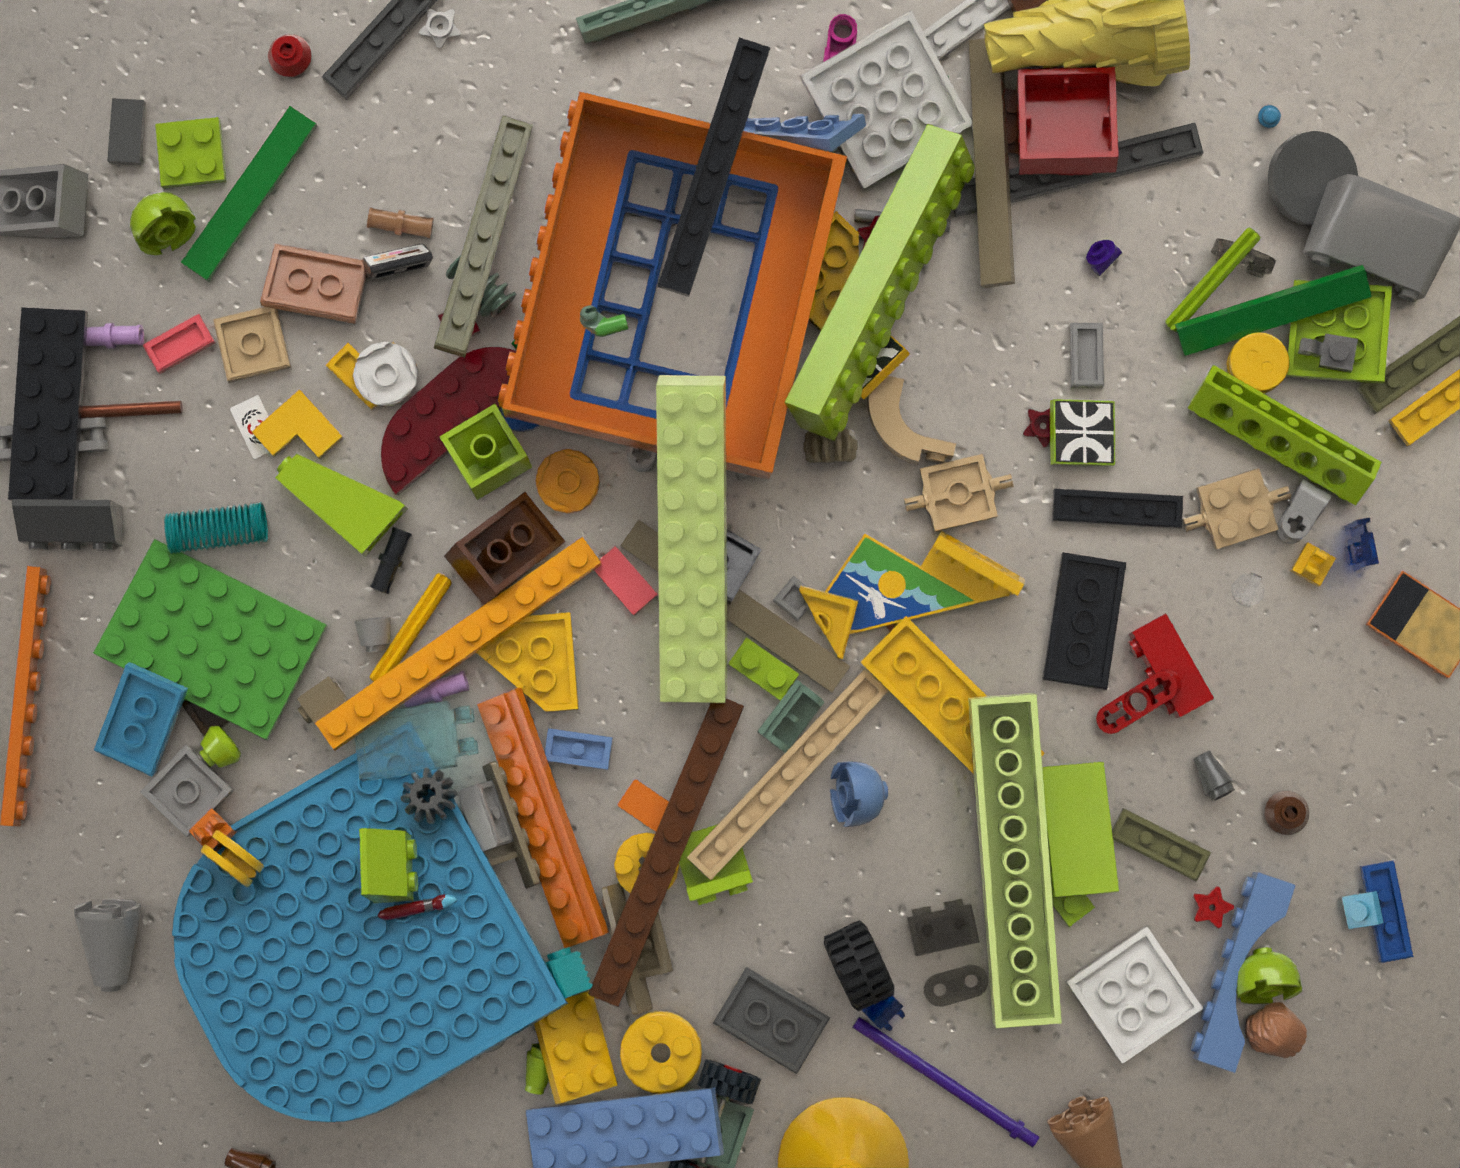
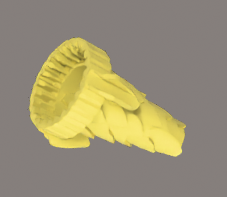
(1134, 36)

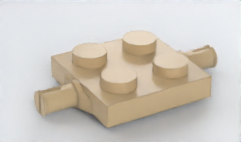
(958, 492)
(1236, 508)

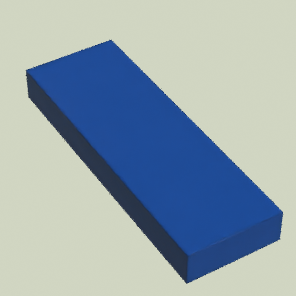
(1392, 935)

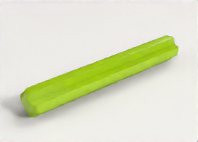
(1213, 278)

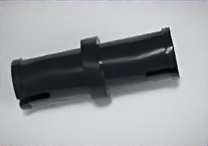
(390, 560)

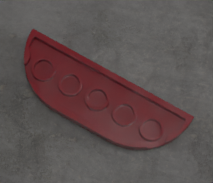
(452, 397)

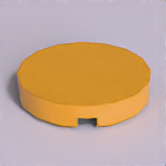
(567, 481)

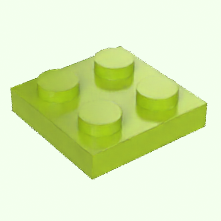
(190, 152)

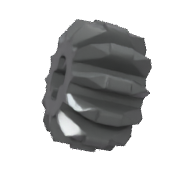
(437, 803)

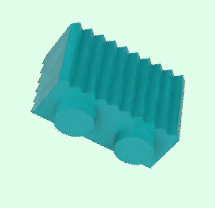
(568, 972)

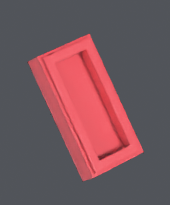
(179, 343)
(625, 581)

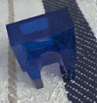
(884, 1011)

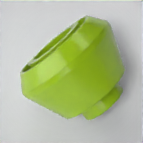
(219, 748)

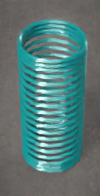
(228, 520)

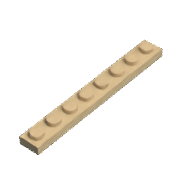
(787, 774)

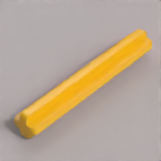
(412, 626)

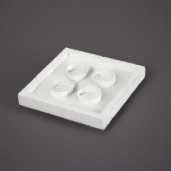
(1134, 994)

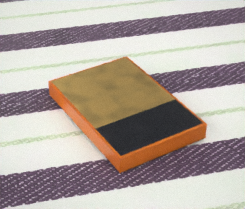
(1419, 624)

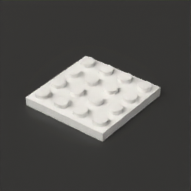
(898, 89)

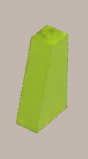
(344, 504)

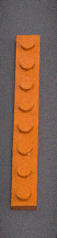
(26, 683)

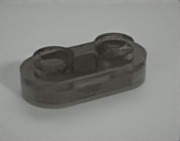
(1255, 262)
(955, 985)

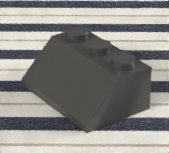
(68, 523)

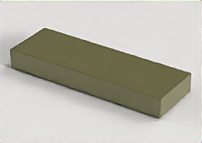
(1160, 844)

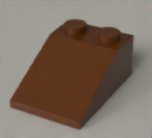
(504, 548)

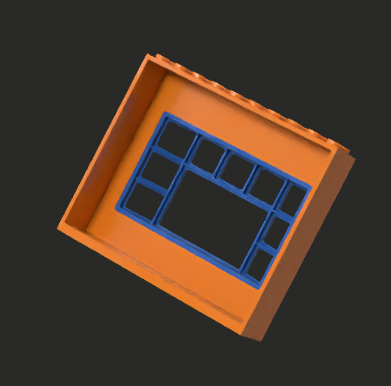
(581, 248)

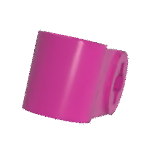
(834, 43)

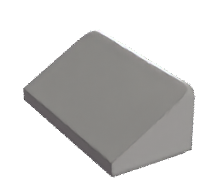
(485, 815)

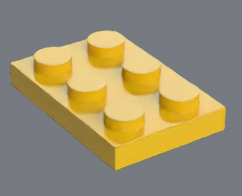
(575, 1050)

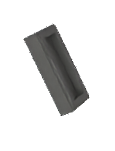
(126, 131)

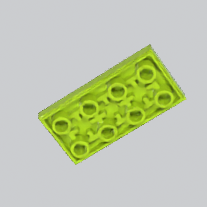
(1079, 830)

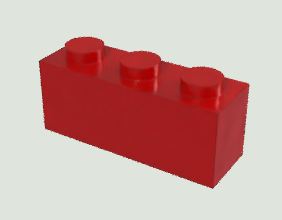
(1163, 649)

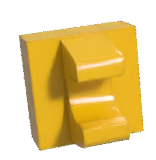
(1312, 564)

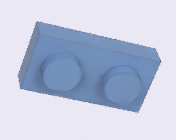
(578, 748)

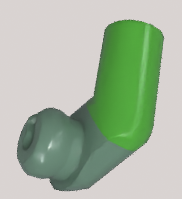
(600, 324)

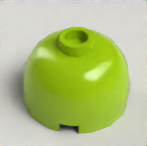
(161, 222)
(1267, 976)

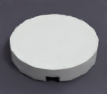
(385, 374)

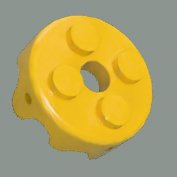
(667, 1029)

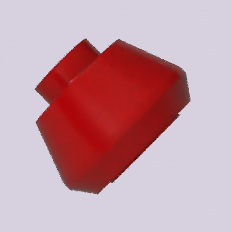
(297, 55)

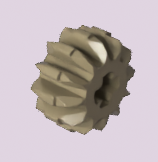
(824, 450)

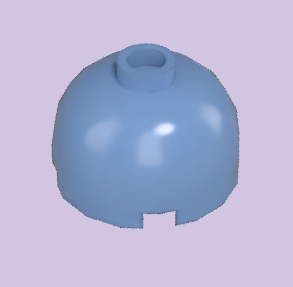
(858, 793)

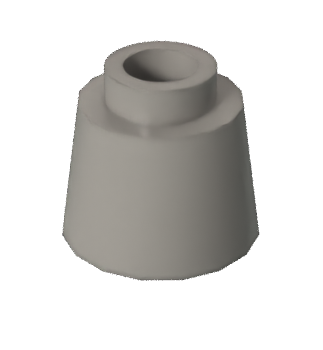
(374, 633)

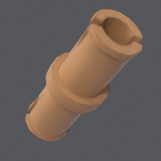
(400, 222)

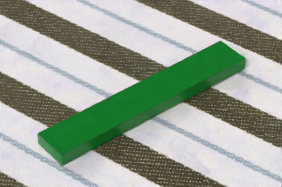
(249, 193)
(1273, 310)

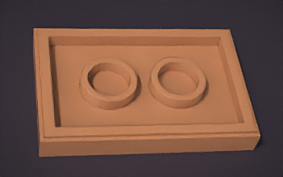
(314, 283)

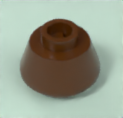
(1282, 803)

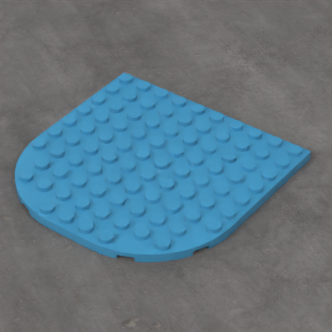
(321, 997)

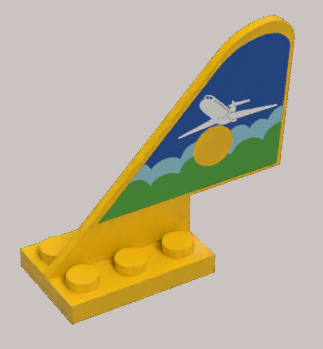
(897, 587)

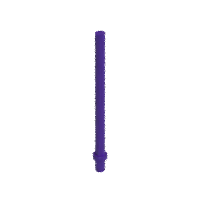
(1015, 1128)

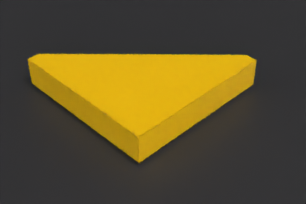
(832, 614)

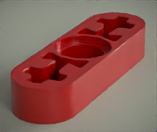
(1141, 688)

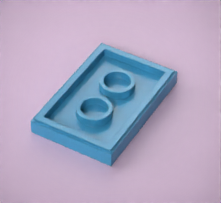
(140, 719)

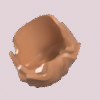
(1276, 1031)

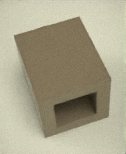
(321, 700)

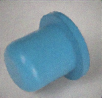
(1269, 116)

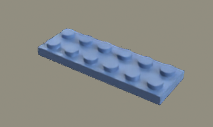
(626, 1131)

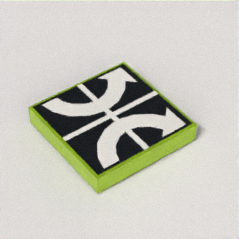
(1082, 432)

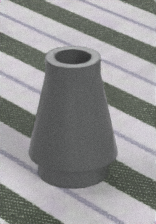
(1213, 776)

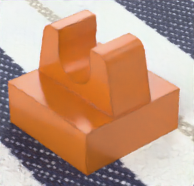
(207, 826)

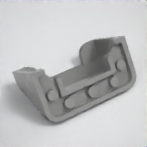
(1383, 232)

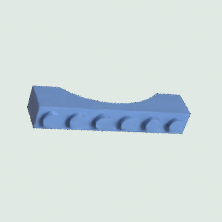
(1221, 1035)

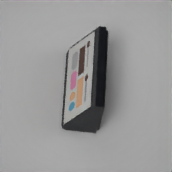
(397, 261)

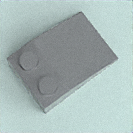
(43, 201)

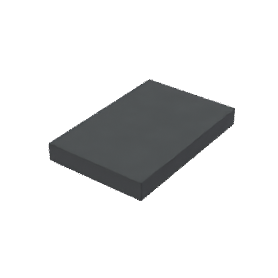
(771, 1020)

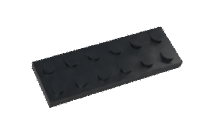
(48, 404)

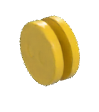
(1259, 361)
(233, 859)

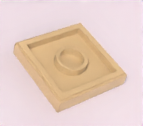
(251, 343)

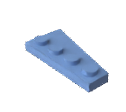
(820, 134)

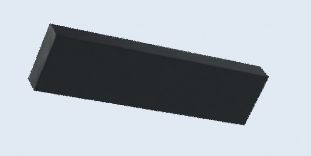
(1117, 508)

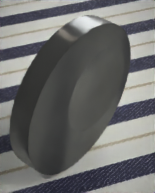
(1302, 171)

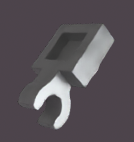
(1334, 352)

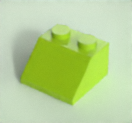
(486, 451)
(387, 865)

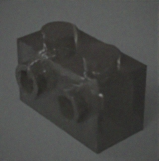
(942, 928)

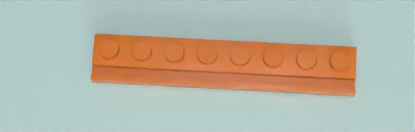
(543, 818)

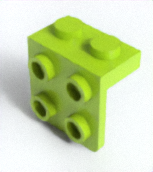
(731, 877)

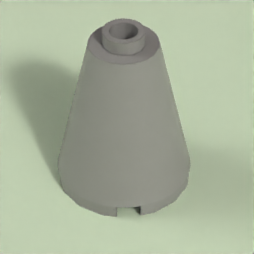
(108, 939)

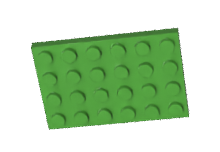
(213, 636)

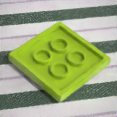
(1360, 320)

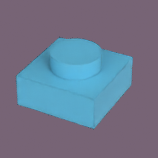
(1362, 910)

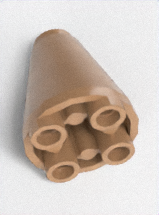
(1088, 1133)

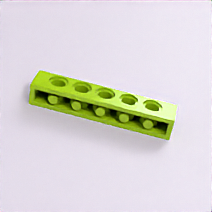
(1284, 435)

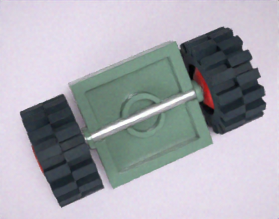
(733, 1117)

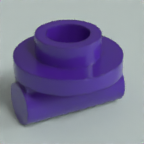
(1102, 255)

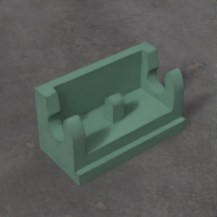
(791, 716)

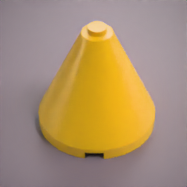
(842, 1135)

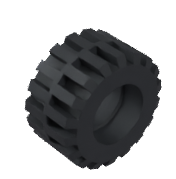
(859, 965)

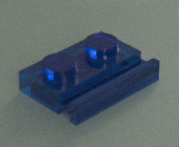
(1361, 548)

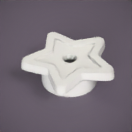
(436, 18)

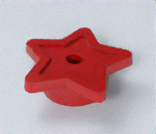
(1221, 907)

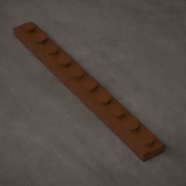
(665, 852)

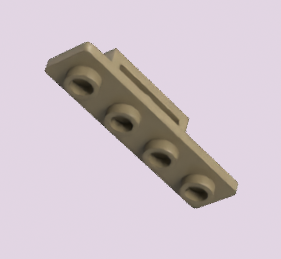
(518, 849)
(653, 958)

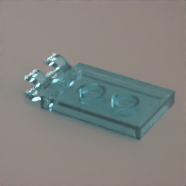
(414, 740)

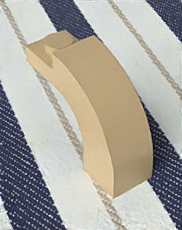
(894, 433)

